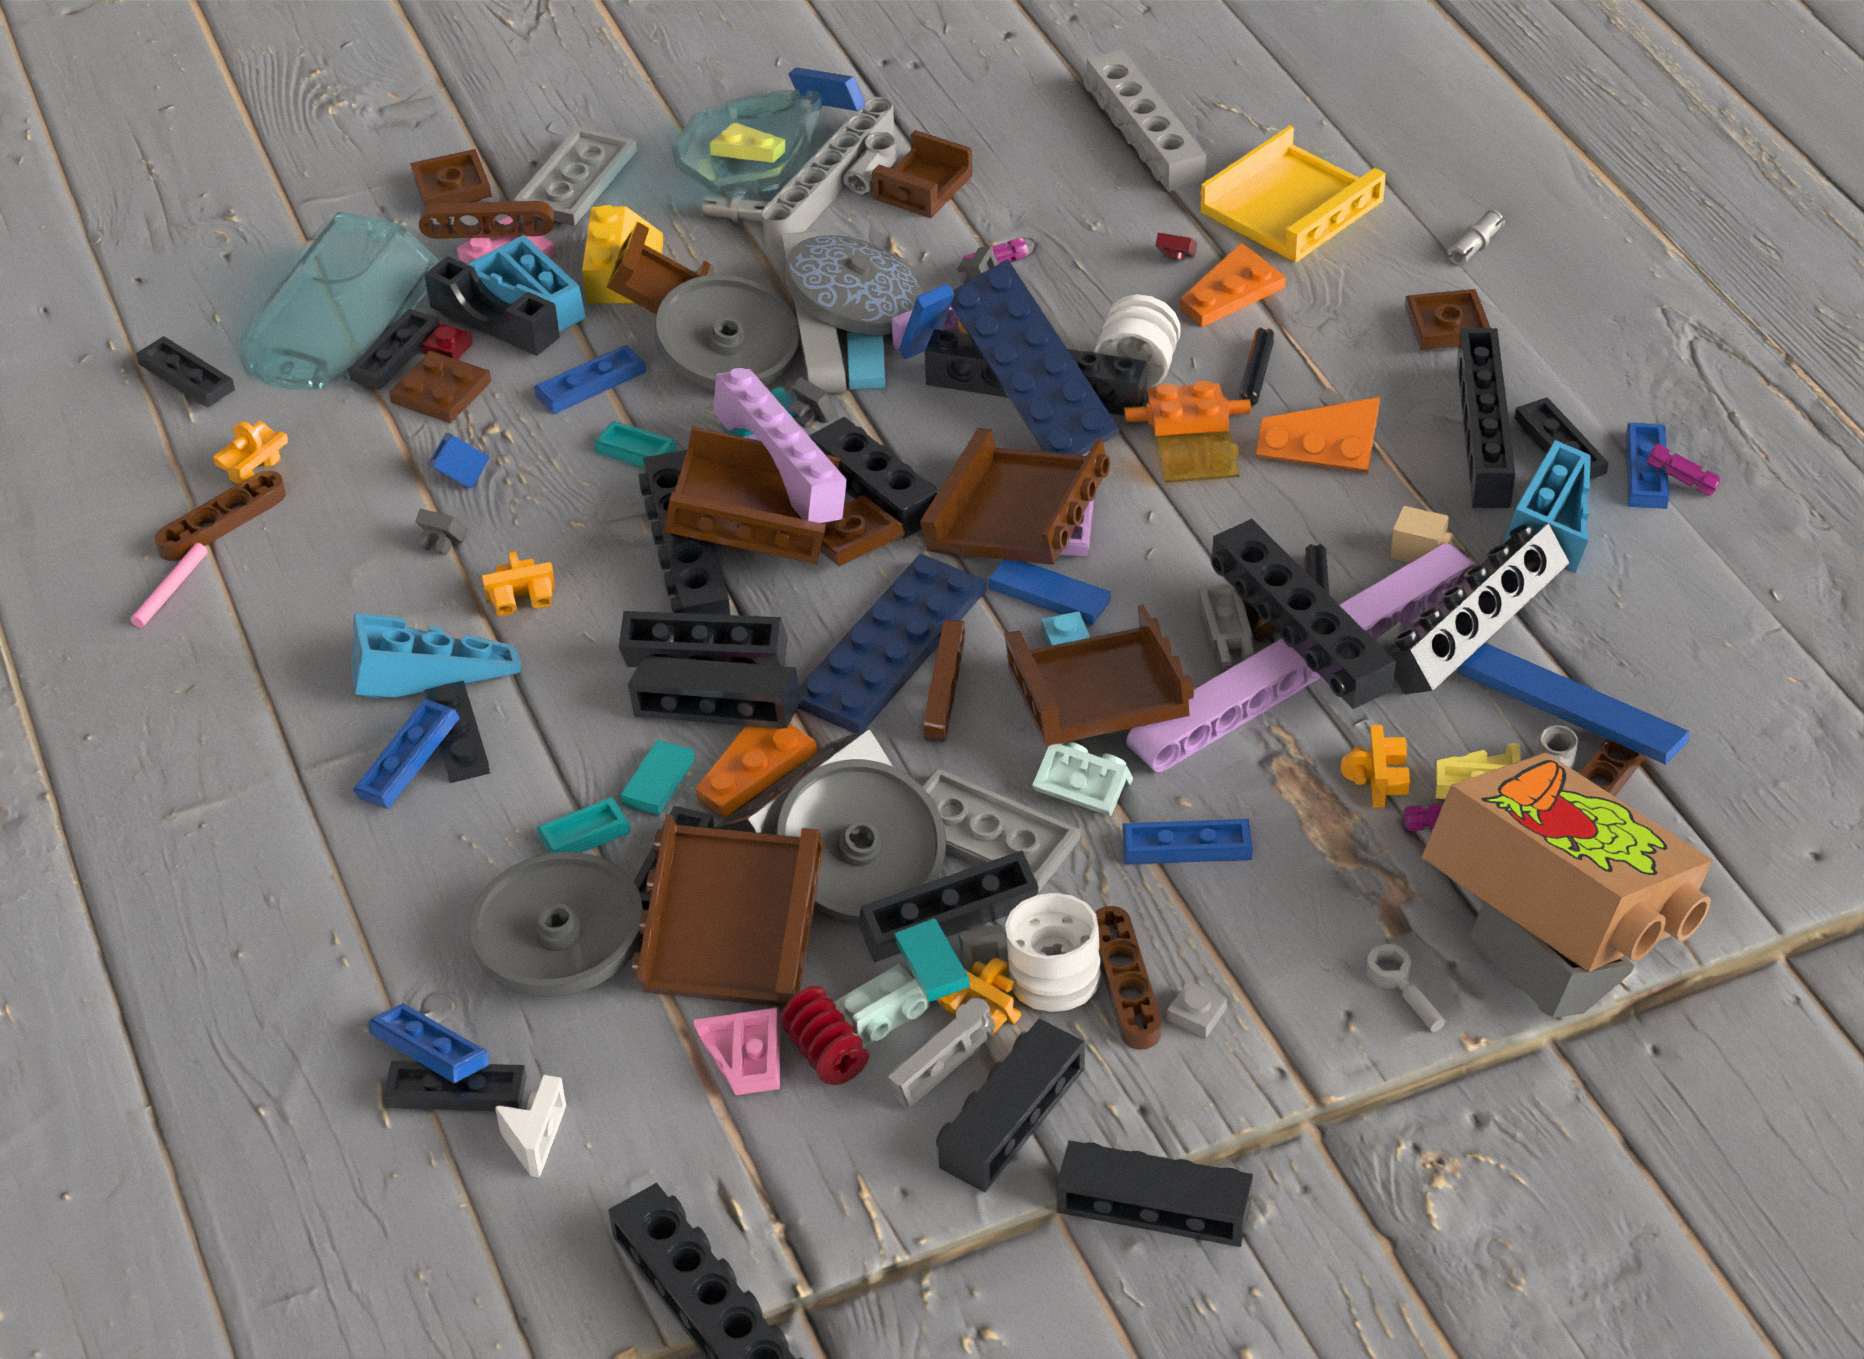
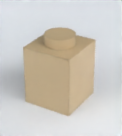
(1418, 534)

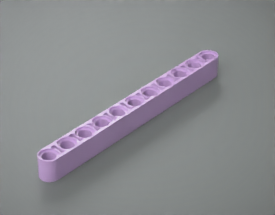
(1281, 672)

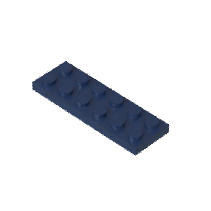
(1031, 362)
(889, 643)

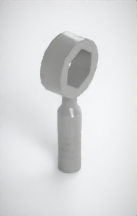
(1399, 978)

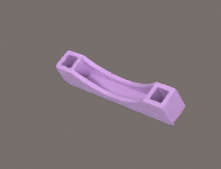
(810, 478)

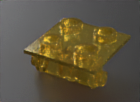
(1198, 456)

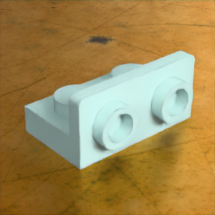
(1082, 778)
(883, 1004)

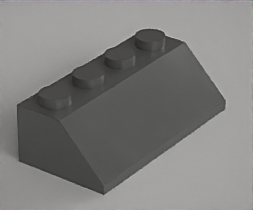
(763, 811)

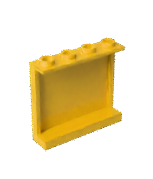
(1288, 197)

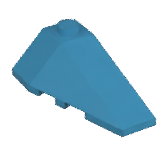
(406, 660)

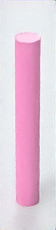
(168, 585)

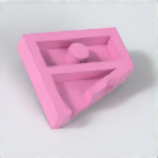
(745, 1048)

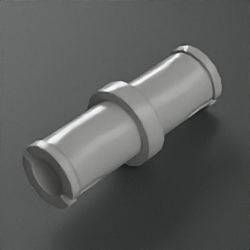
(734, 208)
(1476, 237)

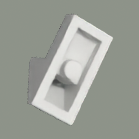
(534, 1129)

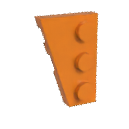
(1230, 286)
(1323, 436)
(752, 764)

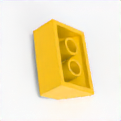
(605, 236)

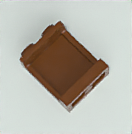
(924, 176)
(645, 273)

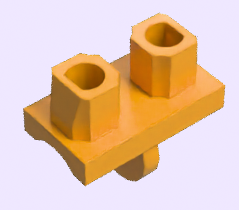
(252, 447)
(519, 580)
(1372, 765)
(987, 987)

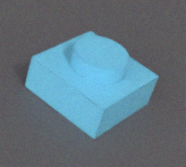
(1064, 628)

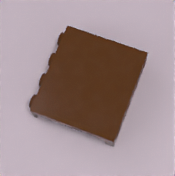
(738, 499)
(1012, 501)
(1100, 682)
(728, 914)

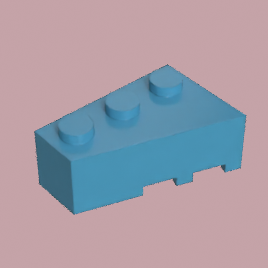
(524, 268)
(1559, 498)

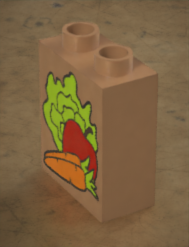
(1569, 862)

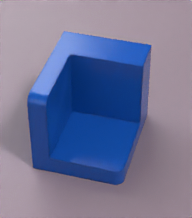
(458, 460)

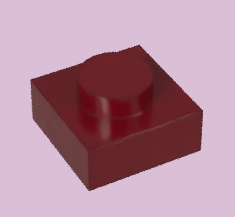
(1175, 246)
(448, 341)

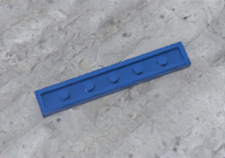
(1575, 703)

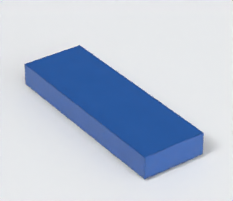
(835, 89)
(927, 314)
(590, 379)
(1645, 483)
(1049, 589)
(406, 753)
(1187, 841)
(429, 1042)

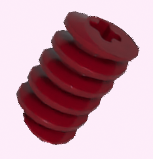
(824, 1036)

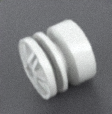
(1143, 331)
(1053, 952)

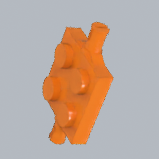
(1187, 409)

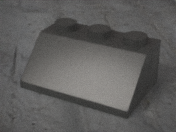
(1540, 970)

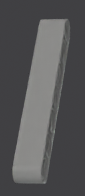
(823, 175)
(817, 338)

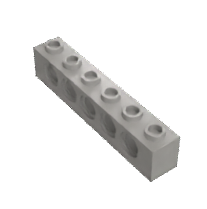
(1145, 120)

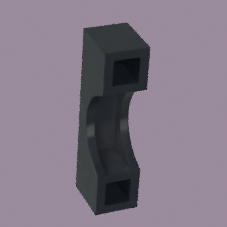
(459, 293)

